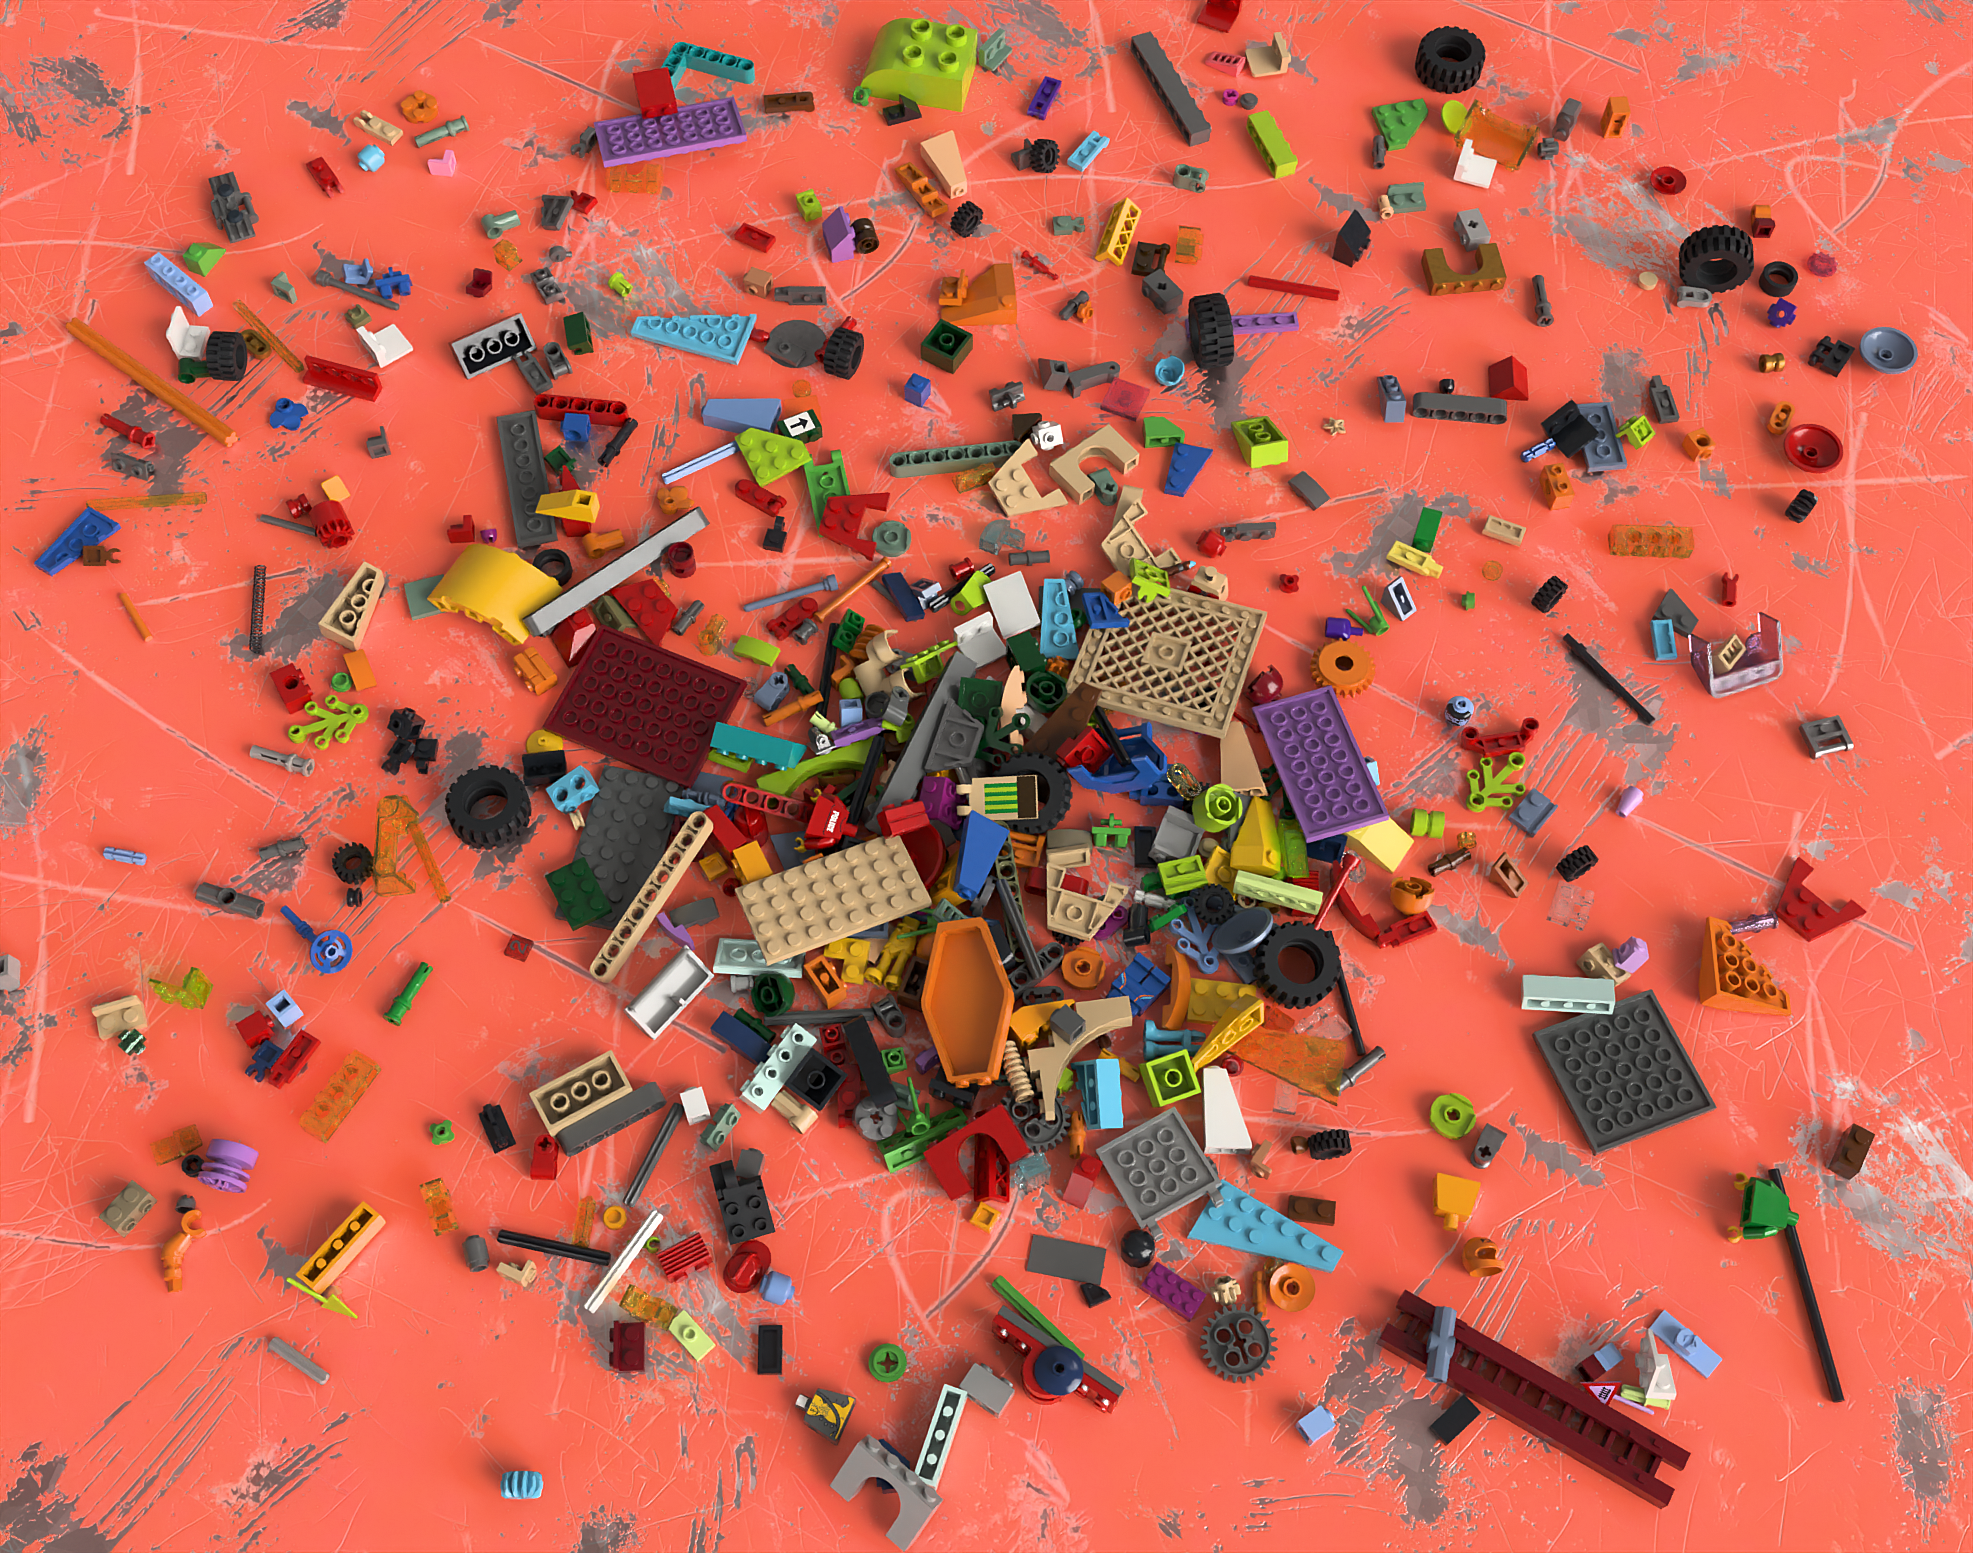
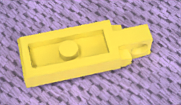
(1414, 560)

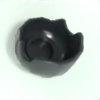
(1137, 1248)

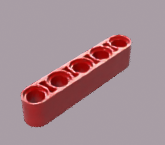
(599, 411)
(763, 795)

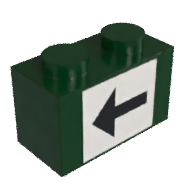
(802, 427)

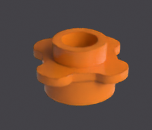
(1085, 311)

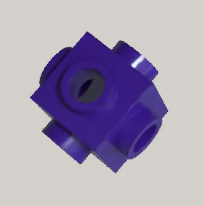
(1789, 310)

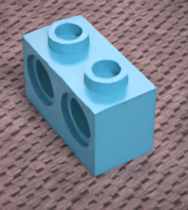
(570, 786)

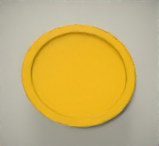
(543, 741)

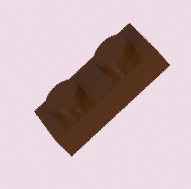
(1311, 1210)

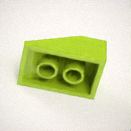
(1260, 441)

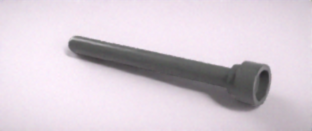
(325, 279)

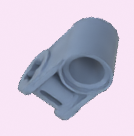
(772, 692)

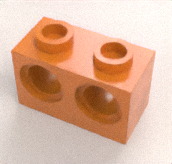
(1615, 117)

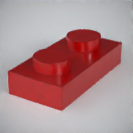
(755, 237)

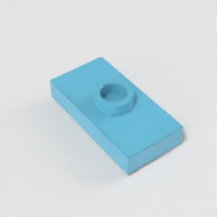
(1663, 640)
(683, 807)

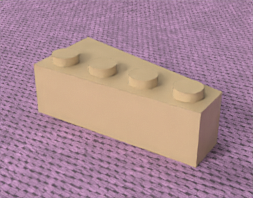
(353, 608)

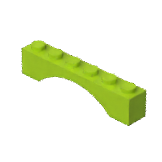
(788, 781)

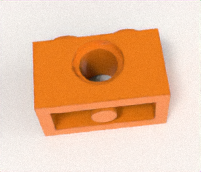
(1556, 486)

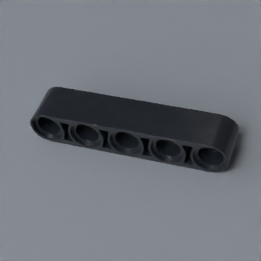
(870, 1062)

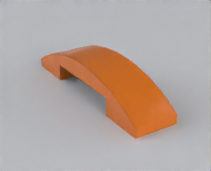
(1175, 1013)

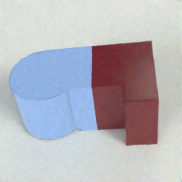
(1599, 1363)

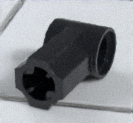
(1137, 931)

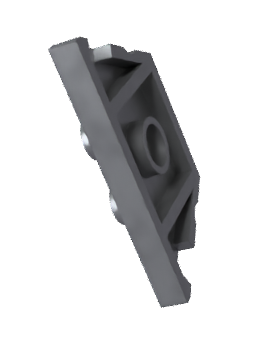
(955, 740)

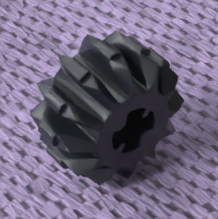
(1801, 506)

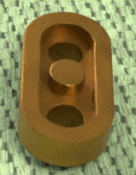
(258, 346)

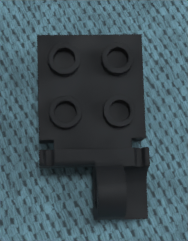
(741, 1204)

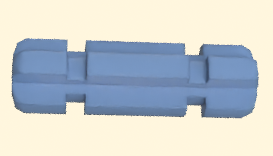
(125, 855)

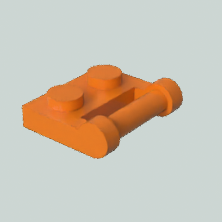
(1025, 855)

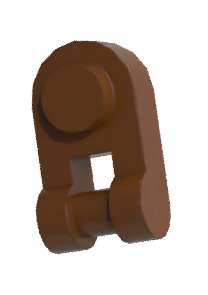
(838, 776)

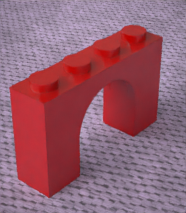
(944, 1155)

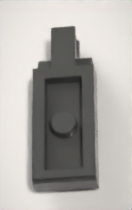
(801, 295)
(1663, 401)
(1249, 531)

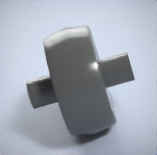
(559, 254)

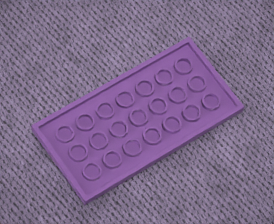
(689, 130)
(1320, 764)

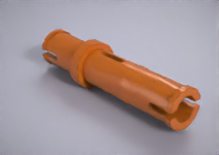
(793, 707)

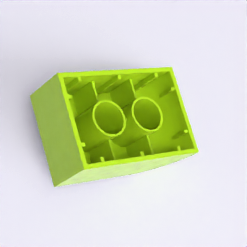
(922, 62)

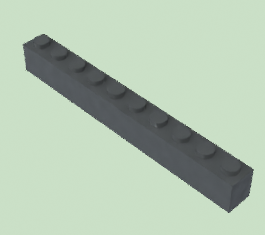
(912, 761)

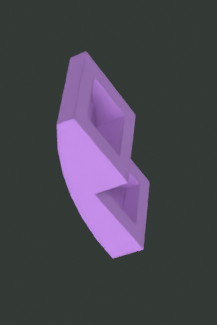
(678, 934)

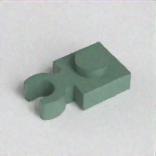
(1065, 226)

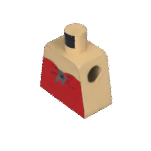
(1209, 583)

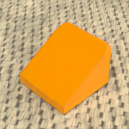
(335, 489)

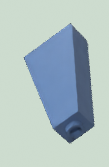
(742, 414)

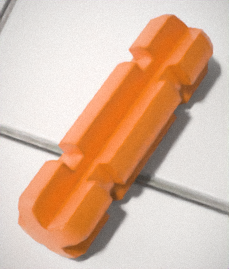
(1260, 1292)

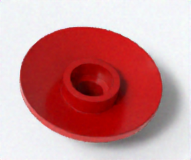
(1668, 180)

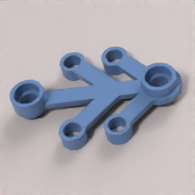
(1197, 938)

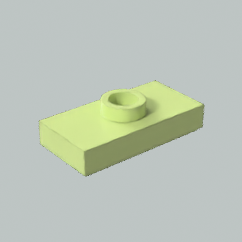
(691, 1336)

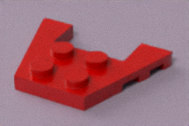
(844, 518)
(1806, 911)

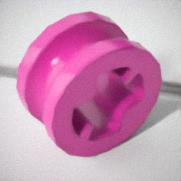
(1230, 97)

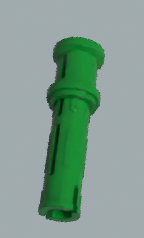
(403, 1002)

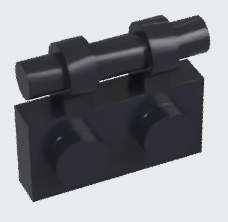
(1835, 360)

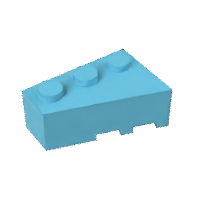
(1101, 1093)

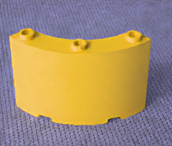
(495, 589)

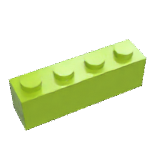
(1271, 144)

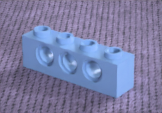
(178, 284)

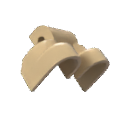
(871, 673)

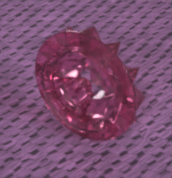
(1821, 269)

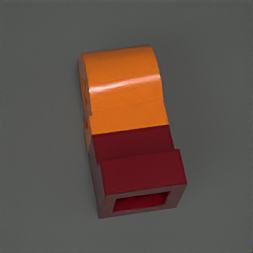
(1761, 218)

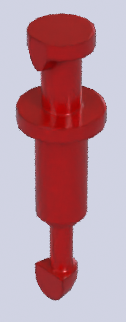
(1037, 264)

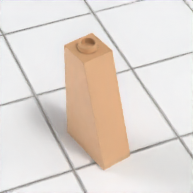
(945, 162)
(1239, 764)

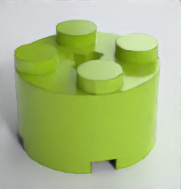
(1216, 808)

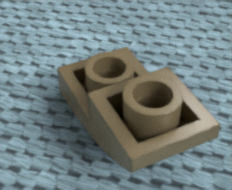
(1067, 837)

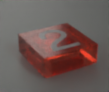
(518, 947)

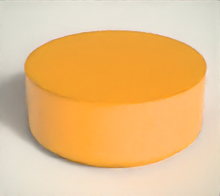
(614, 1217)

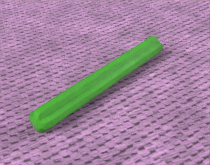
(1033, 1314)

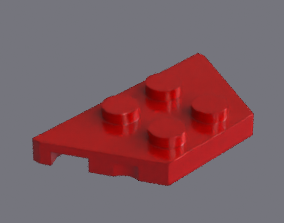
(648, 608)

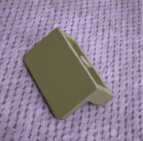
(613, 614)

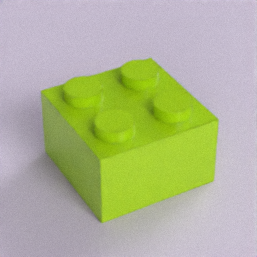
(1169, 1078)

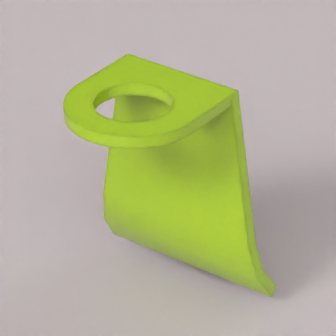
(972, 593)

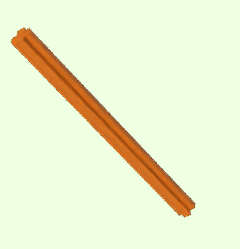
(152, 382)

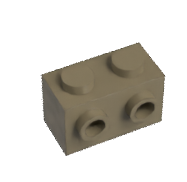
(128, 1208)

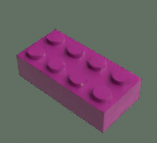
(1173, 1291)

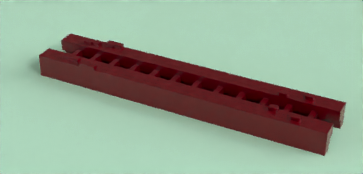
(1533, 1419)

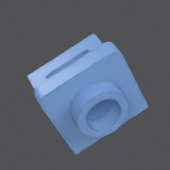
(357, 273)

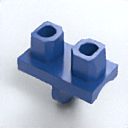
(392, 281)

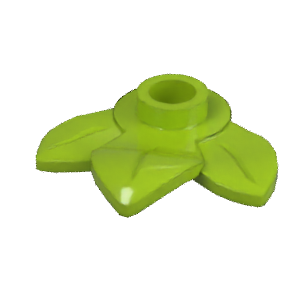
(902, 732)

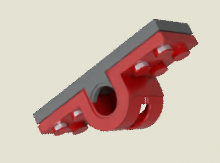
(1031, 1343)

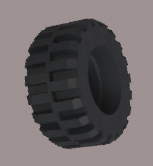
(1453, 44)
(1716, 242)
(1211, 330)
(480, 784)
(1059, 786)
(1316, 946)

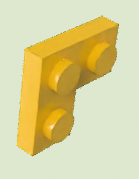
(855, 957)

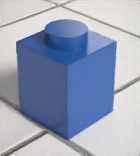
(917, 390)

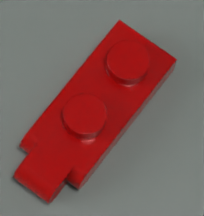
(293, 1059)

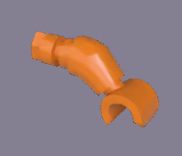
(174, 1249)

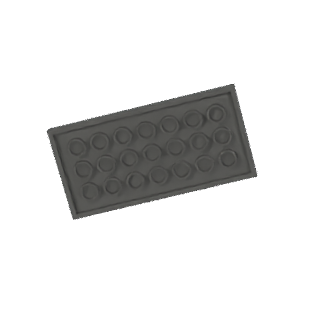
(625, 836)

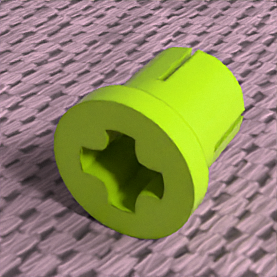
(619, 284)

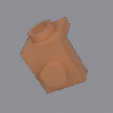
(1259, 1154)

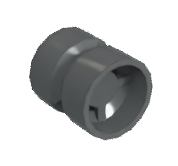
(874, 704)

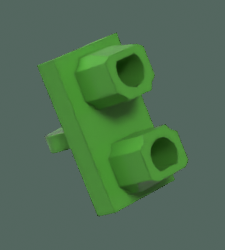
(1101, 833)

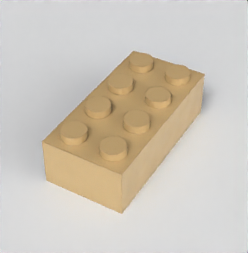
(580, 1092)

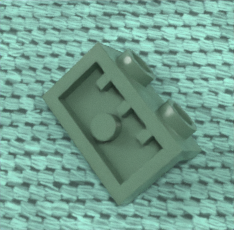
(994, 51)
(1407, 197)

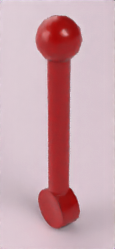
(1255, 727)

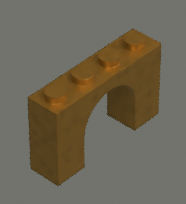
(1444, 281)

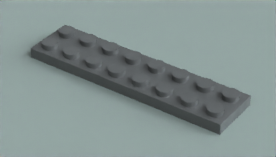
(526, 477)

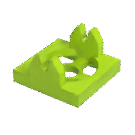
(1146, 577)

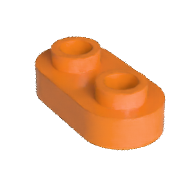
(1781, 417)

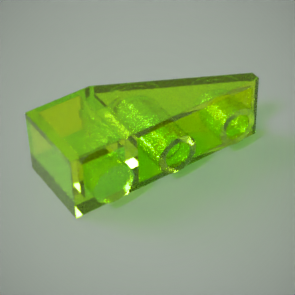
(1293, 848)

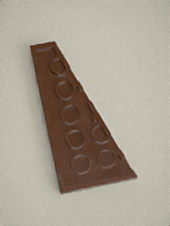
(1065, 722)

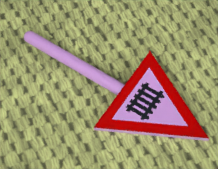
(1606, 1391)

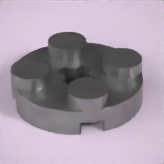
(980, 901)
(865, 1125)

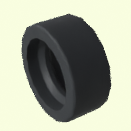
(1782, 269)
(555, 555)

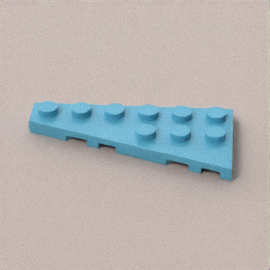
(699, 334)

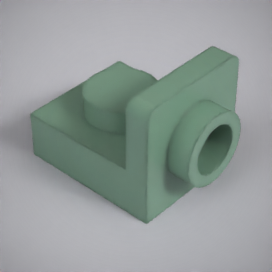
(283, 288)

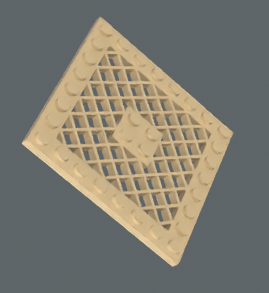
(1169, 657)

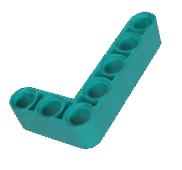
(708, 61)

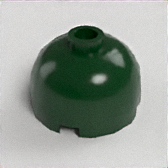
(1045, 691)
(773, 994)

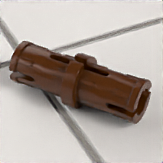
(1449, 862)

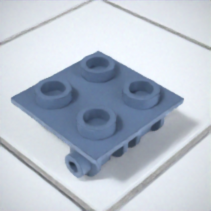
(707, 790)

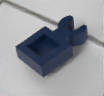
(265, 1059)

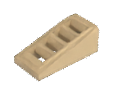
(1725, 656)

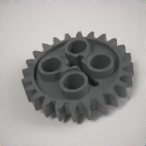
(1046, 1134)
(1258, 1336)

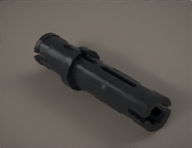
(613, 447)

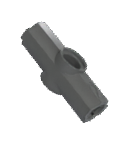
(220, 896)

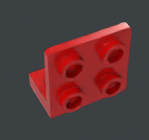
(1220, 14)

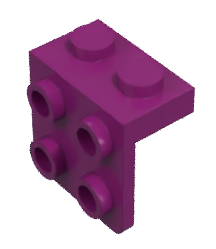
(941, 800)

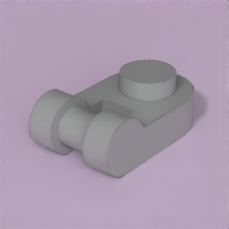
(1699, 297)

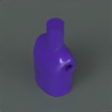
(1340, 628)

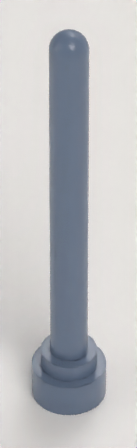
(828, 583)

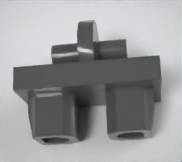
(1007, 396)

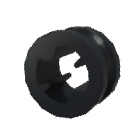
(354, 897)
(186, 1165)

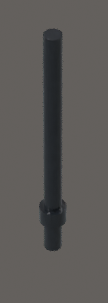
(1580, 651)
(1348, 1006)

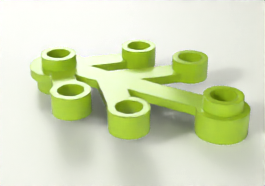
(331, 722)
(1494, 785)

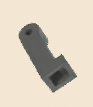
(1092, 377)

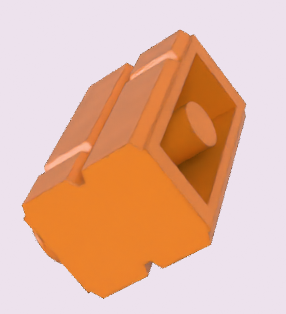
(535, 671)

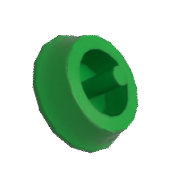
(1079, 617)

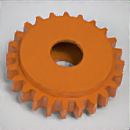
(1346, 654)

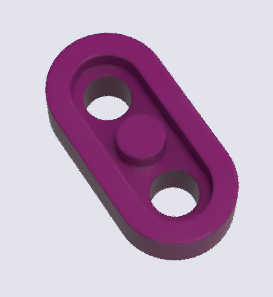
(1112, 924)

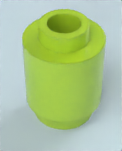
(851, 690)

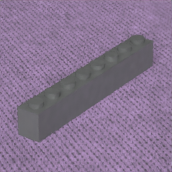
(1170, 89)

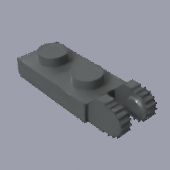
(533, 373)

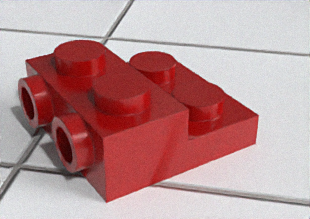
(1085, 750)

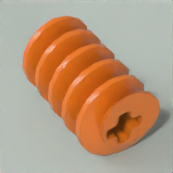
(858, 653)

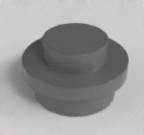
(1248, 101)

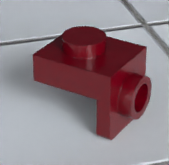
(480, 284)

